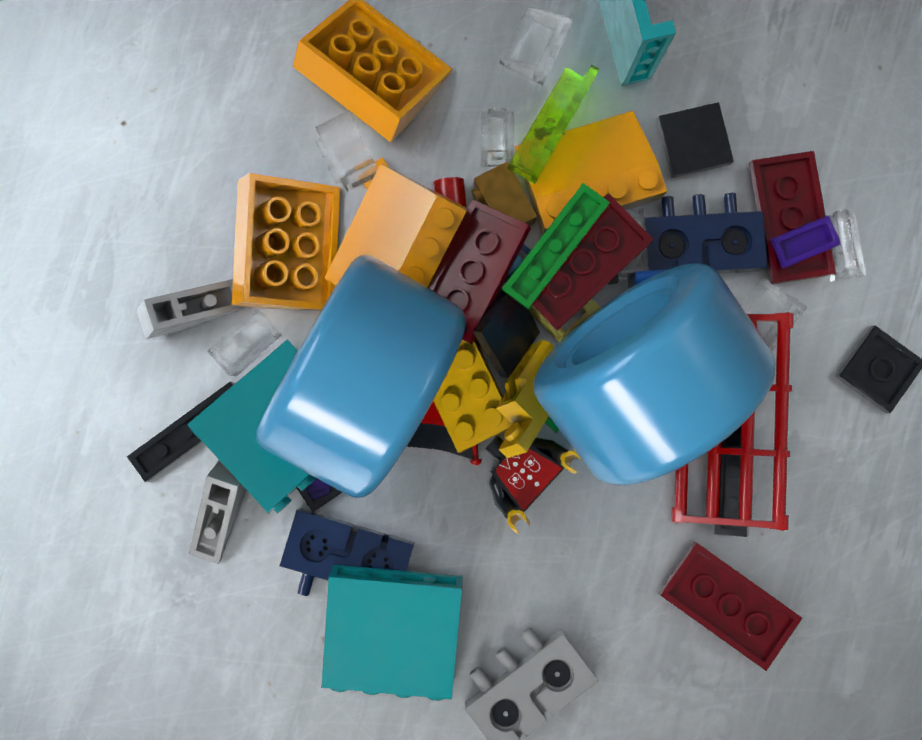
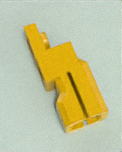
(520, 403)

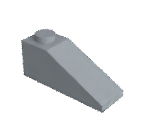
(186, 308)
(216, 514)

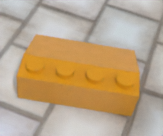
(370, 67)
(606, 157)
(400, 226)
(284, 242)

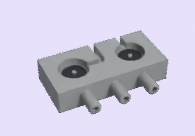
(538, 683)

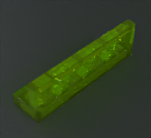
(551, 123)

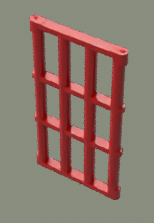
(780, 520)

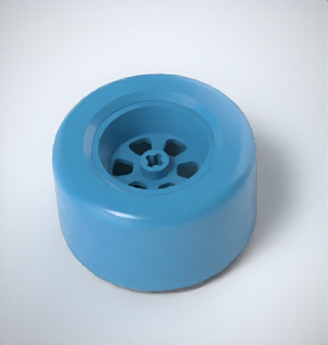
(656, 376)
(362, 377)

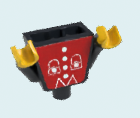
(522, 478)

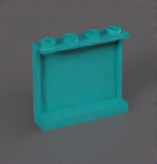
(634, 40)
(230, 433)
(391, 632)

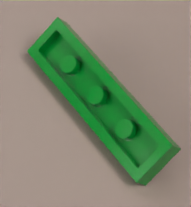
(555, 246)

